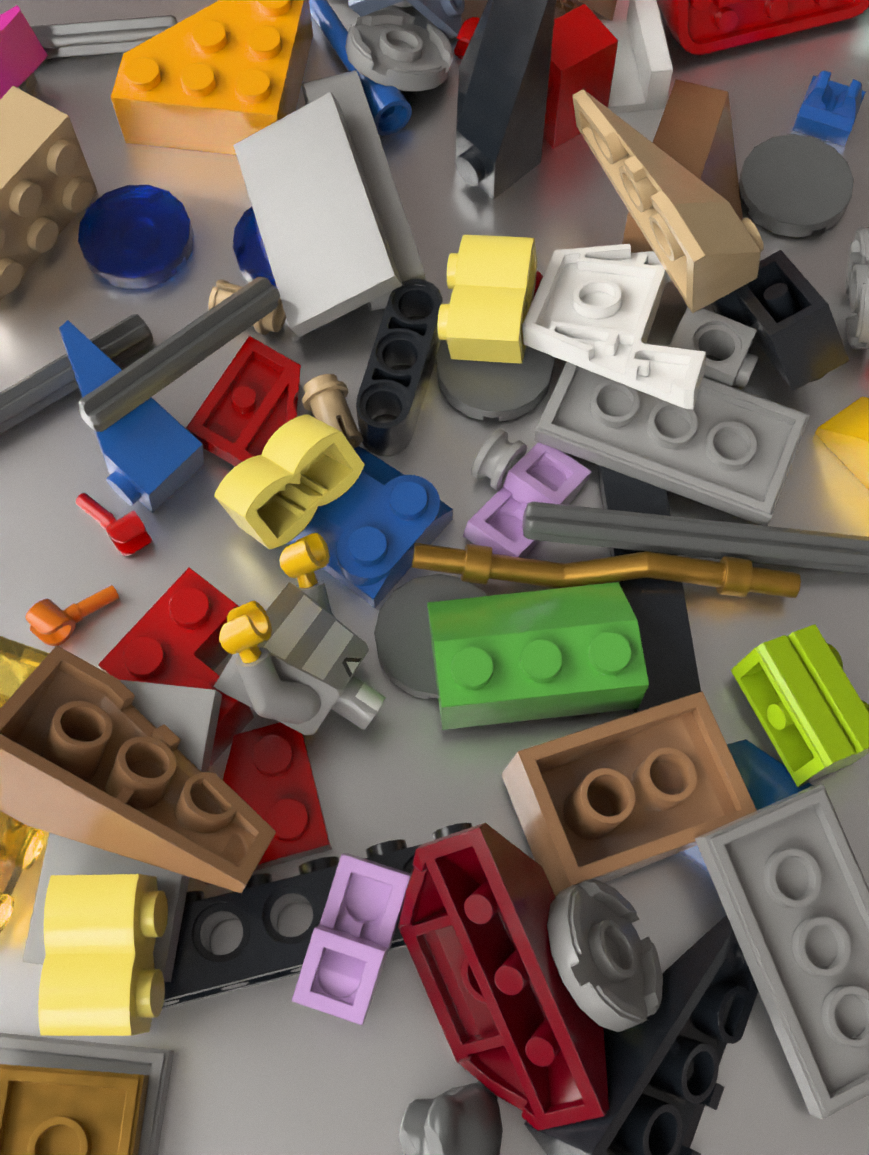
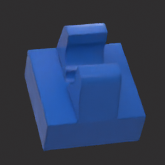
(829, 109)

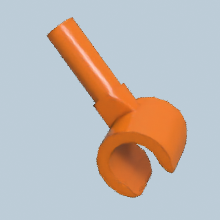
(56, 625)

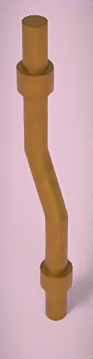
(729, 576)

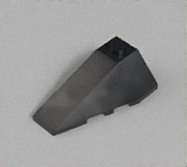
(504, 94)
(669, 1064)

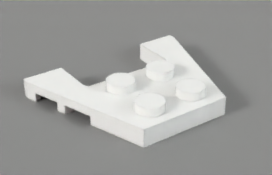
(598, 315)

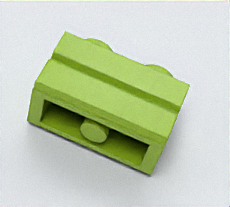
(805, 703)

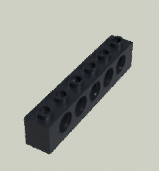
(263, 951)

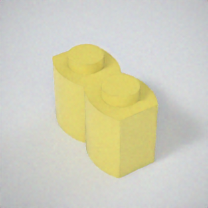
(489, 299)
(296, 473)
(101, 955)

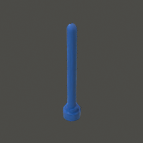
(386, 103)

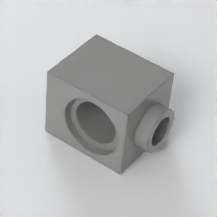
(720, 338)

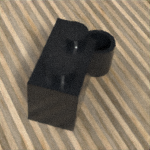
(790, 321)

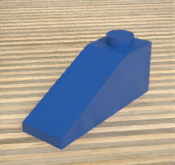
(145, 449)

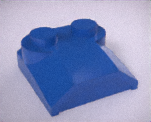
(376, 527)

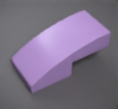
(538, 476)
(352, 939)

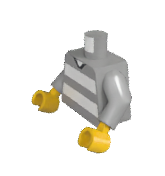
(296, 654)

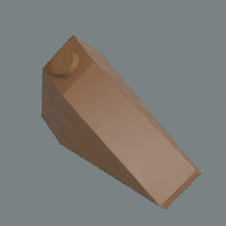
(699, 137)
(108, 778)

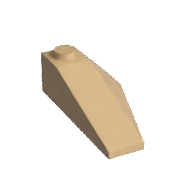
(681, 217)

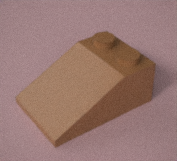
(626, 792)

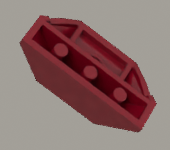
(487, 964)

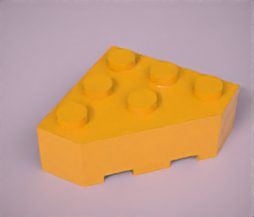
(215, 76)

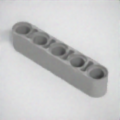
(367, 143)

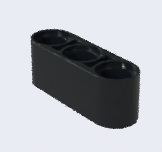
(393, 390)

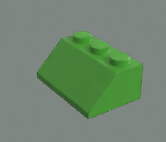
(536, 655)

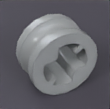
(497, 458)

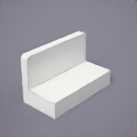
(642, 60)

